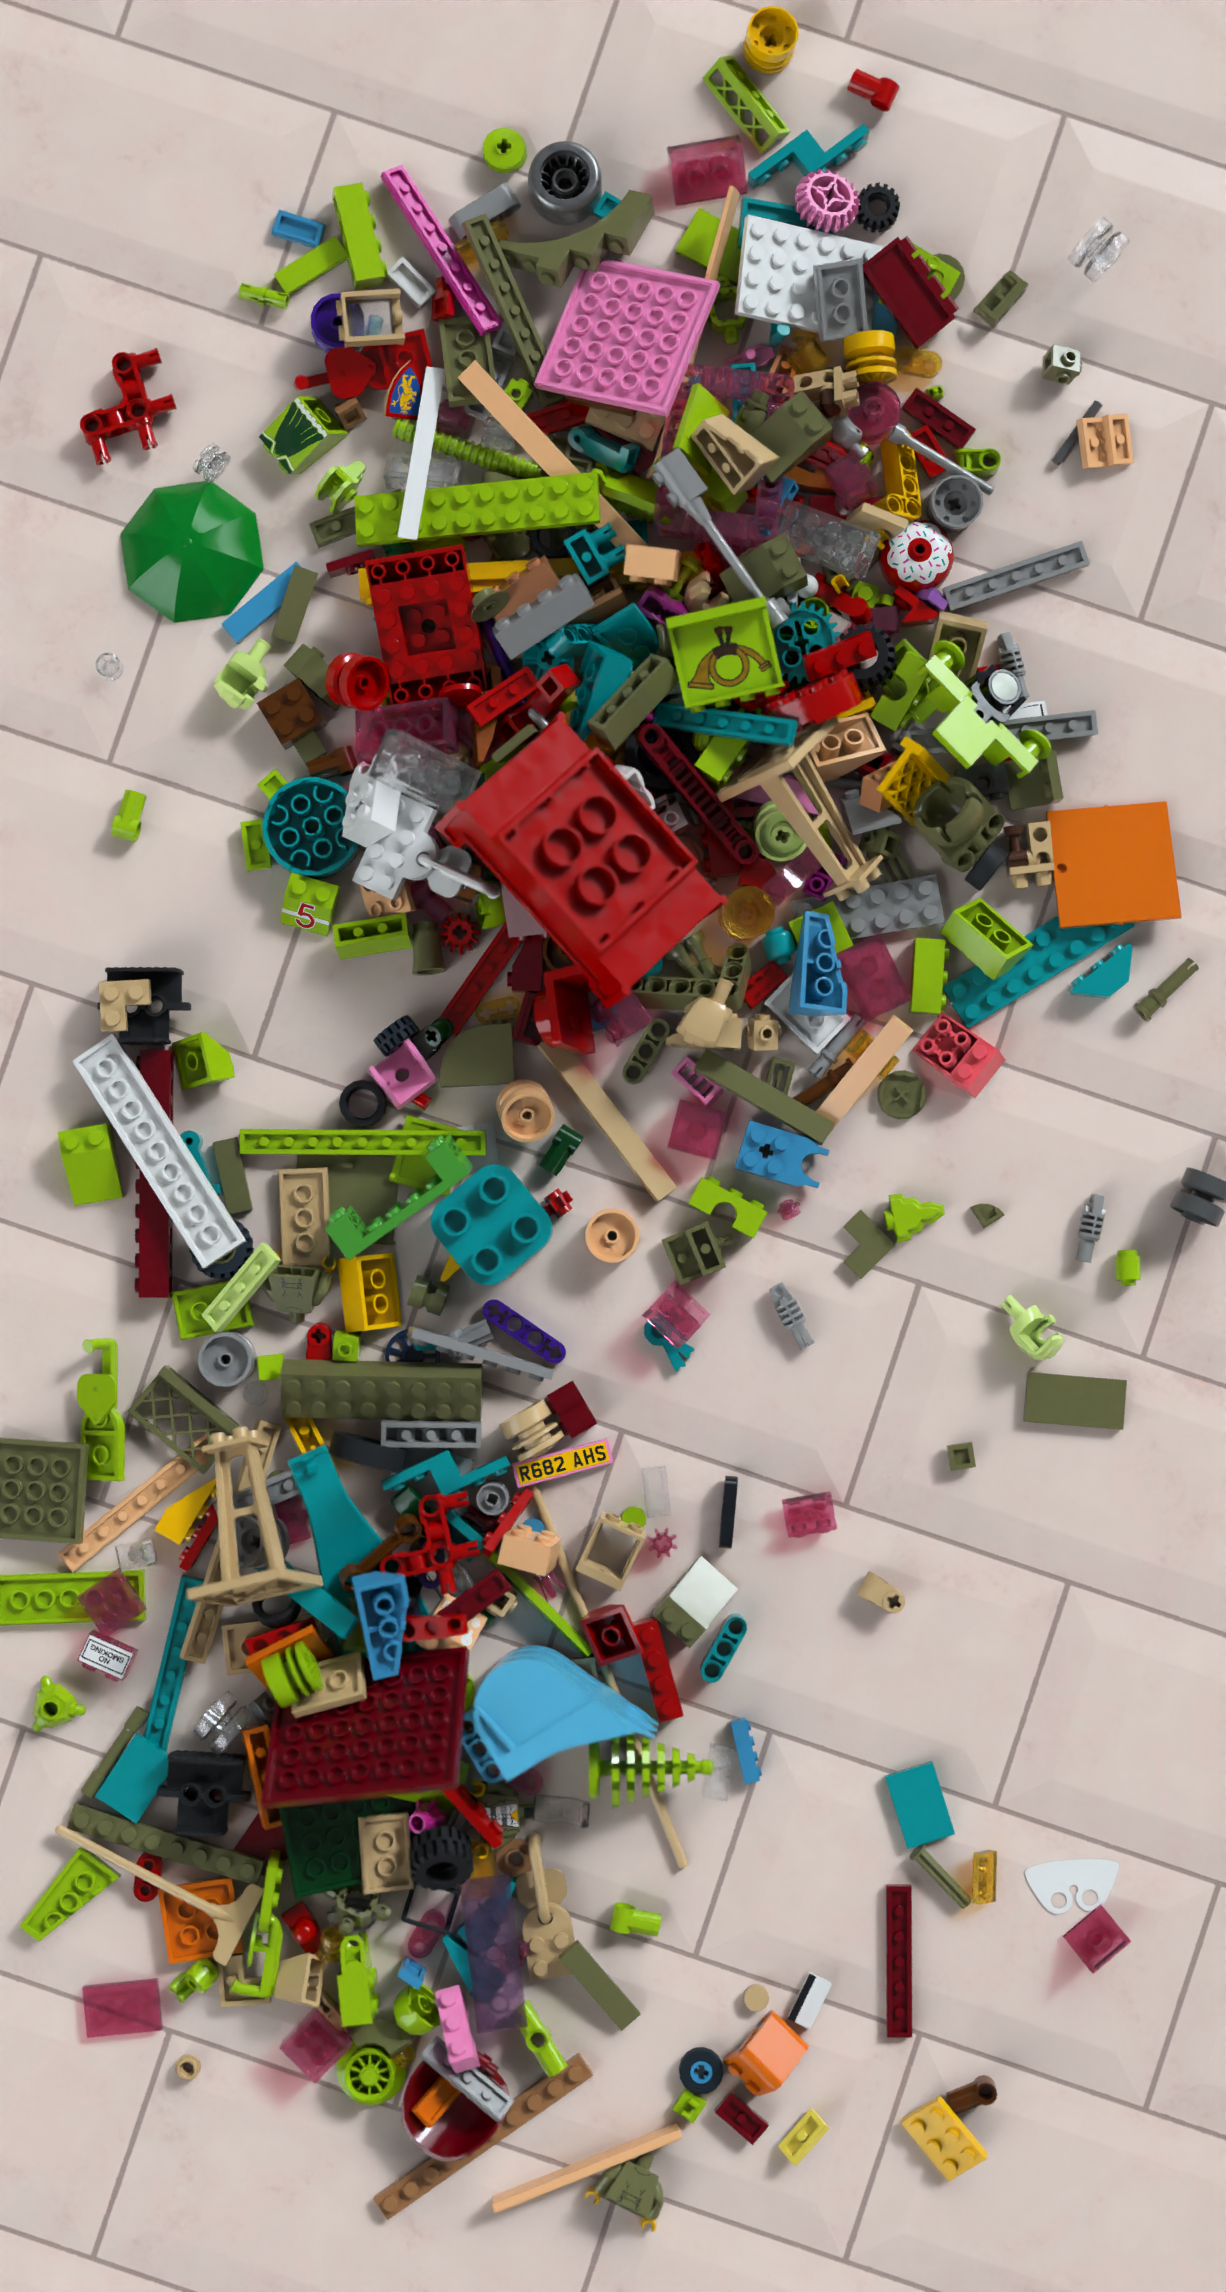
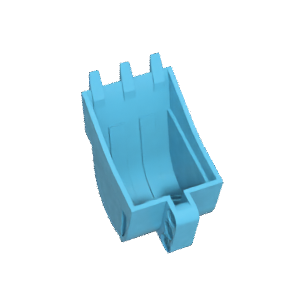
(540, 1706)

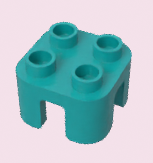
(491, 1224)

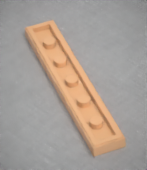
(864, 1070)

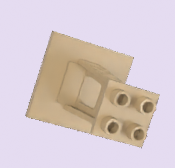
(767, 771)
(257, 1586)

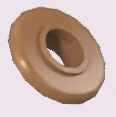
(502, 1857)

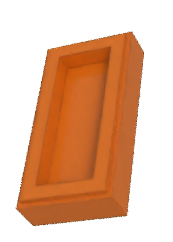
(435, 2101)

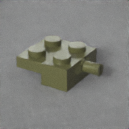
(695, 1252)

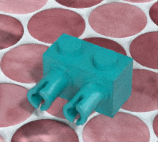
(591, 564)

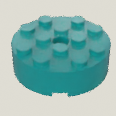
(286, 821)

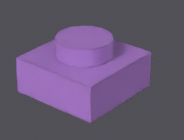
(932, 598)

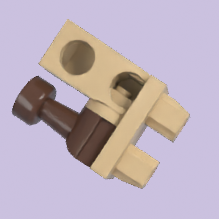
(829, 390)
(1035, 859)

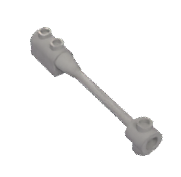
(686, 491)

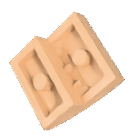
(1105, 441)

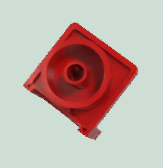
(564, 1011)

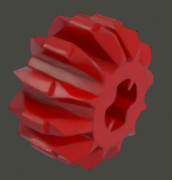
(453, 939)

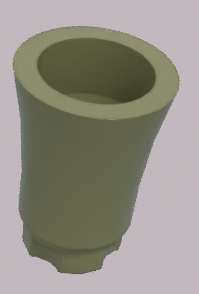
(427, 949)

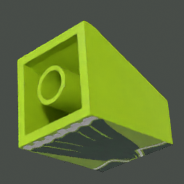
(302, 434)

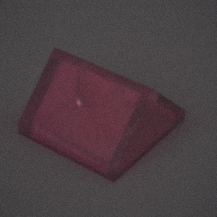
(1097, 1939)

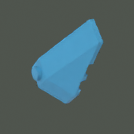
(382, 1611)

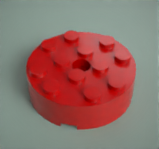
(816, 700)

